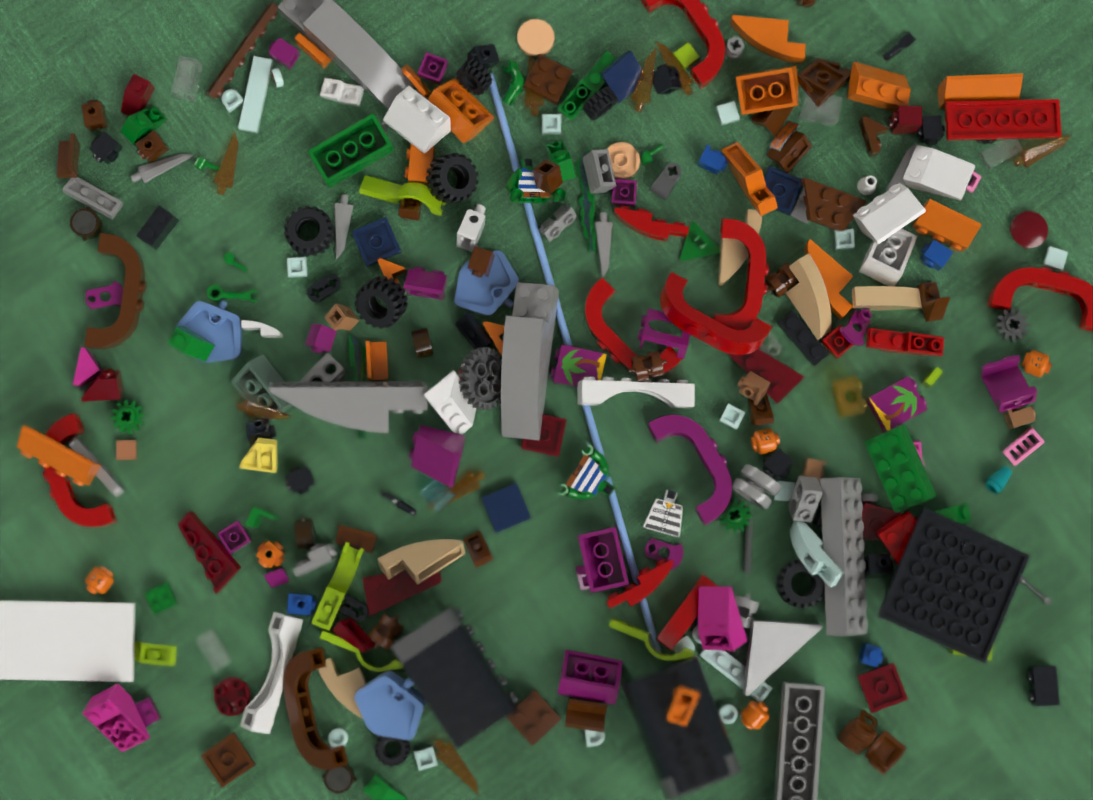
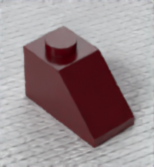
(136, 95)
(105, 386)

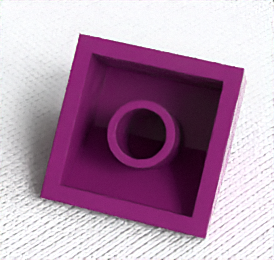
(426, 283)

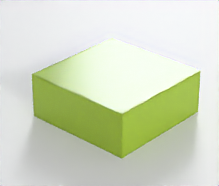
(686, 56)
(932, 377)

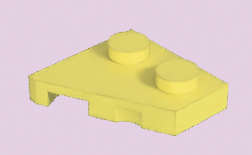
(261, 456)

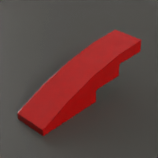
(683, 616)

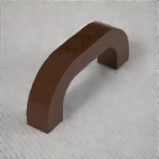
(131, 298)
(301, 712)

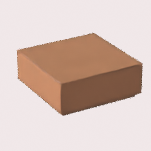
(126, 450)

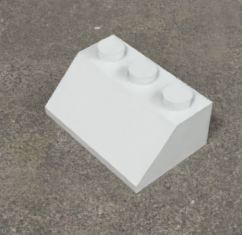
(417, 119)
(888, 213)
(451, 405)

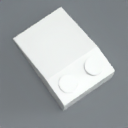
(938, 173)
(889, 258)

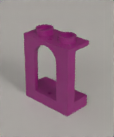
(662, 338)

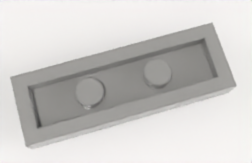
(93, 197)

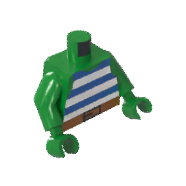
(523, 186)
(588, 477)

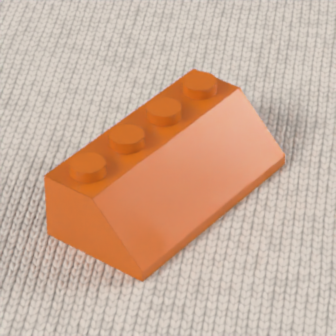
(980, 88)
(57, 455)

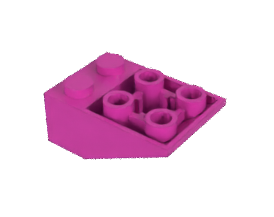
(719, 619)
(117, 718)

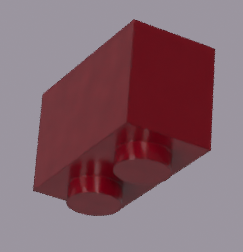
(905, 120)

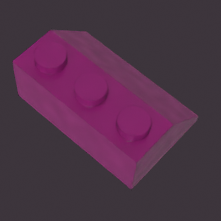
(603, 559)
(590, 677)

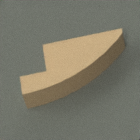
(734, 252)
(811, 296)
(886, 298)
(421, 558)
(343, 685)

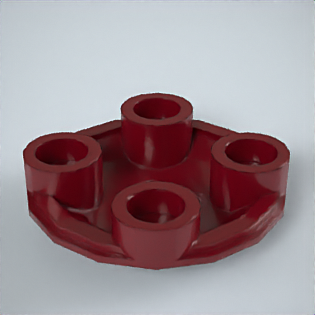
(1029, 229)
(232, 696)

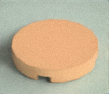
(535, 37)
(624, 160)

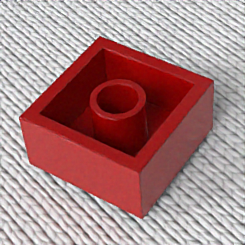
(836, 343)

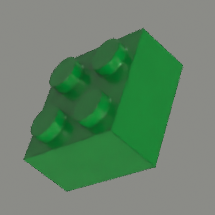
(161, 598)

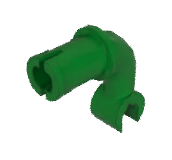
(516, 85)

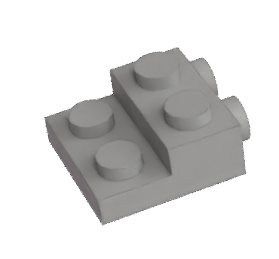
(320, 556)

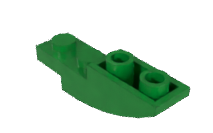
(586, 88)

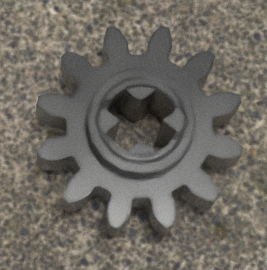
(1014, 332)

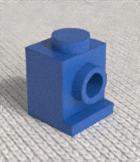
(713, 160)
(870, 655)

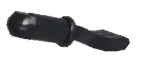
(904, 43)
(401, 505)

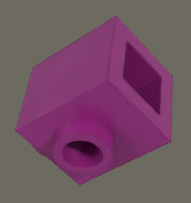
(283, 53)
(320, 338)

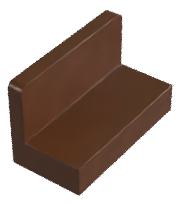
(772, 119)
(791, 152)
(68, 158)
(356, 538)
(585, 715)

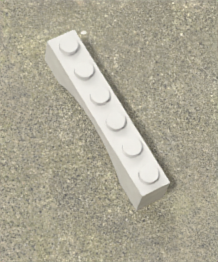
(673, 394)
(261, 711)

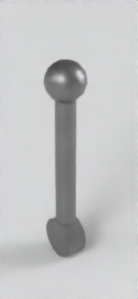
(1046, 600)

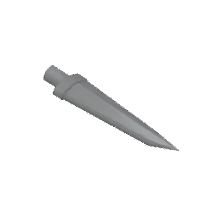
(156, 168)
(899, 174)
(342, 220)
(603, 235)

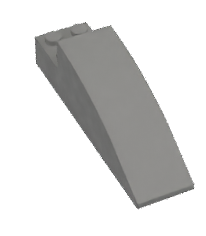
(347, 46)
(527, 359)
(354, 404)

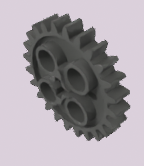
(482, 378)

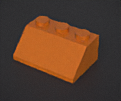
(878, 87)
(768, 90)
(466, 113)
(946, 226)

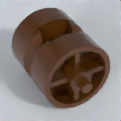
(780, 281)
(647, 366)
(386, 631)

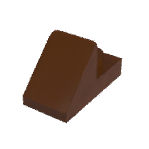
(870, 130)
(410, 209)
(932, 304)
(762, 413)
(478, 549)

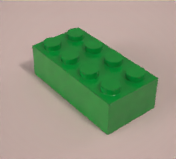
(351, 150)
(900, 468)

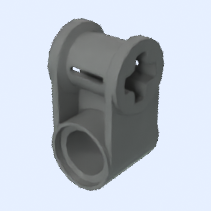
(664, 183)

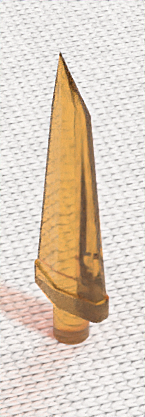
(670, 60)
(643, 89)
(532, 99)
(1036, 153)
(226, 171)
(256, 410)
(465, 486)
(453, 761)

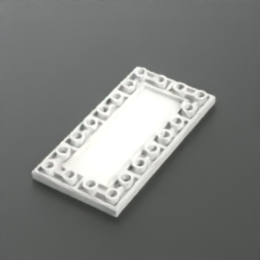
(67, 640)

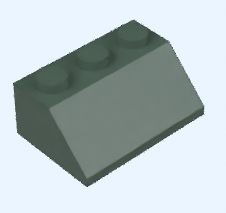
(253, 385)

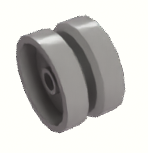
(757, 484)

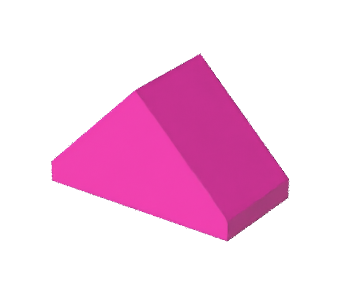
(86, 368)

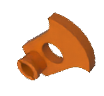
(410, 74)

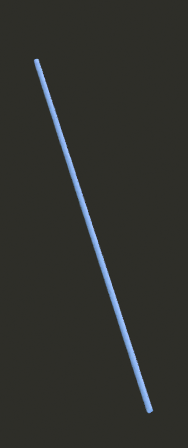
(567, 341)

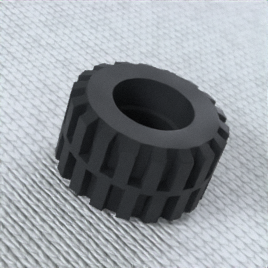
(465, 175)
(301, 217)
(372, 311)
(789, 596)

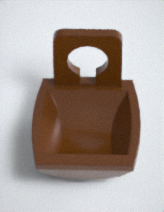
(858, 734)
(884, 752)

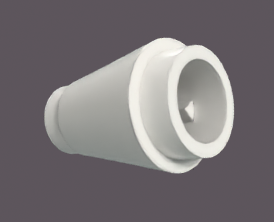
(863, 186)

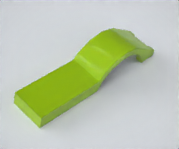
(394, 192)
(337, 587)
(646, 636)
(335, 639)
(155, 653)

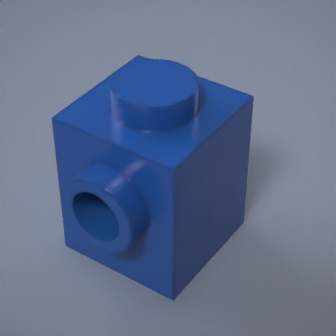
(935, 255)
(301, 604)

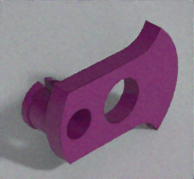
(114, 290)
(861, 319)
(675, 551)

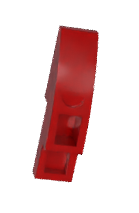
(642, 223)
(905, 342)
(647, 581)

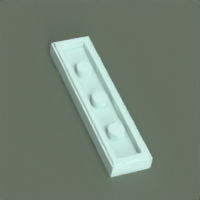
(255, 94)
(734, 671)

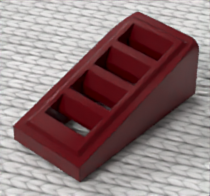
(353, 634)

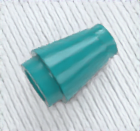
(998, 480)

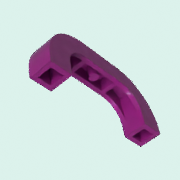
(706, 449)

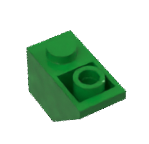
(142, 123)
(559, 155)

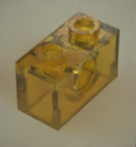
(844, 407)

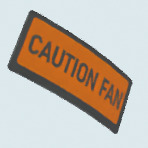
(783, 135)

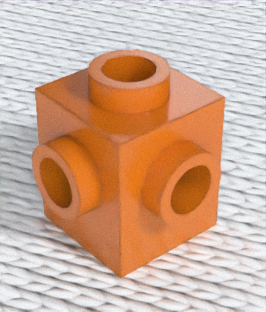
(278, 554)

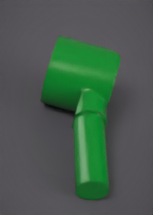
(646, 156)
(200, 163)
(229, 259)

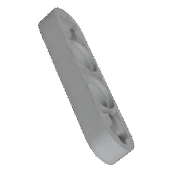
(103, 474)

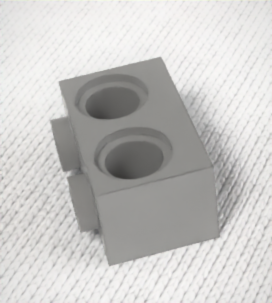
(319, 371)
(805, 499)

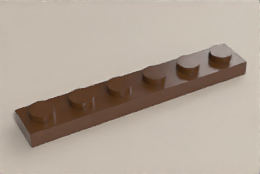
(246, 45)

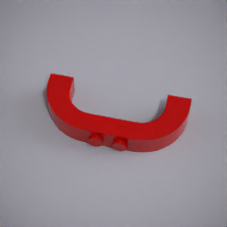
(707, 30)
(756, 274)
(1043, 278)
(704, 327)
(606, 338)
(61, 488)

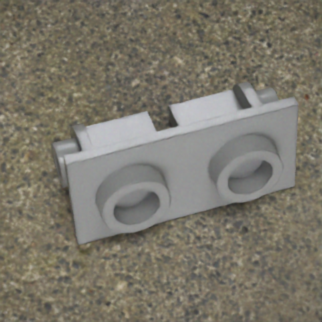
(564, 216)

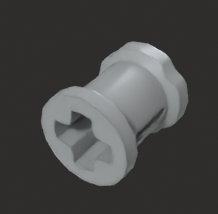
(734, 53)

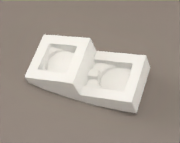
(341, 92)
(266, 330)

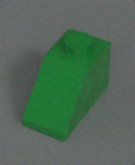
(191, 343)
(958, 513)
(381, 789)

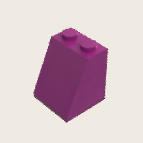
(437, 453)

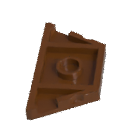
(823, 79)
(829, 206)

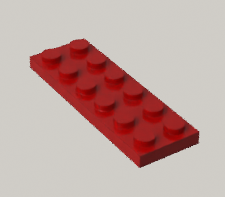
(1003, 119)

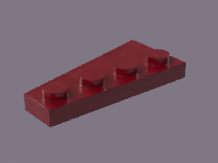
(780, 376)
(214, 557)
(385, 593)

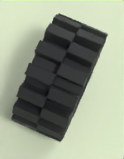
(474, 77)
(600, 103)
(387, 759)

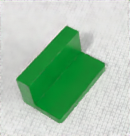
(257, 515)

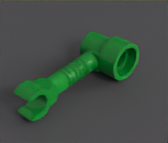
(229, 295)

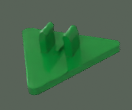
(697, 244)

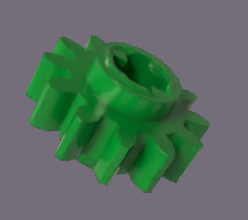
(121, 416)
(736, 523)

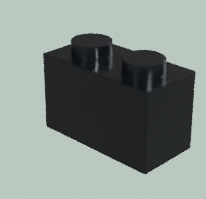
(157, 227)
(1043, 685)

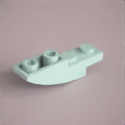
(809, 551)

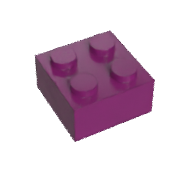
(433, 68)
(624, 193)
(234, 537)
(148, 711)

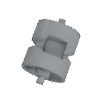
(746, 609)

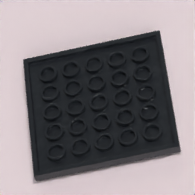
(953, 585)

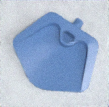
(486, 293)
(217, 327)
(391, 706)

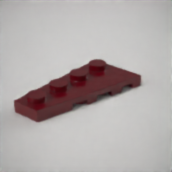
(874, 518)

